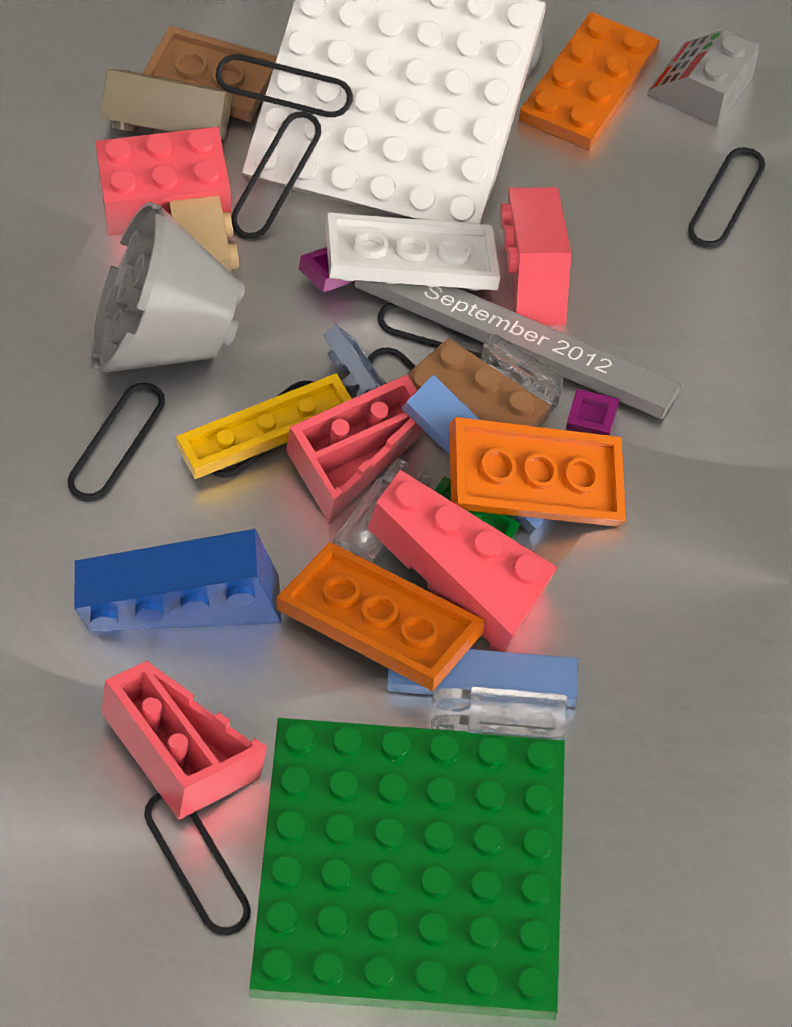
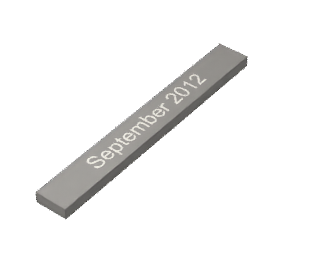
(562, 352)

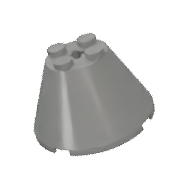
(164, 300)

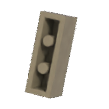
(163, 103)

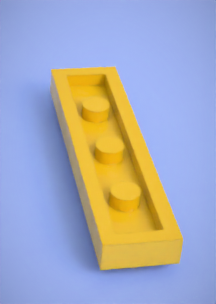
(257, 427)

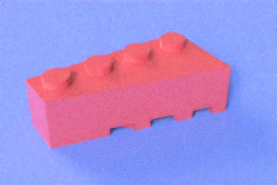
(461, 557)

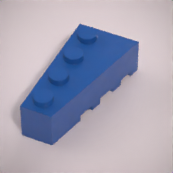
(179, 585)

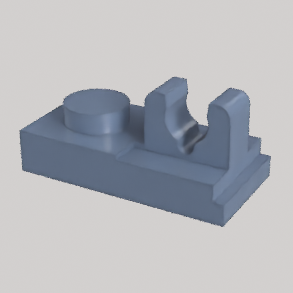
(348, 355)

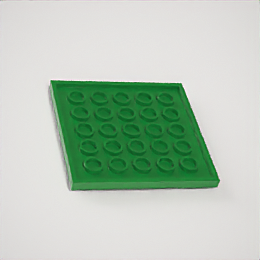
(411, 870)

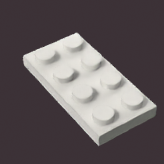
(411, 251)

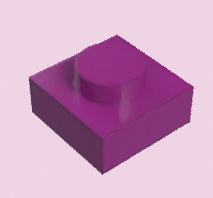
(316, 269)
(592, 413)

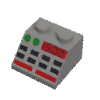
(707, 75)

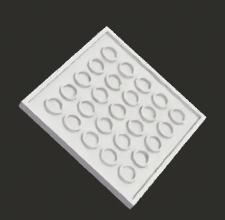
(426, 109)

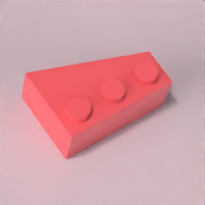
(537, 253)
(352, 444)
(178, 742)

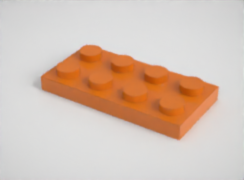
(589, 80)
(536, 472)
(380, 615)

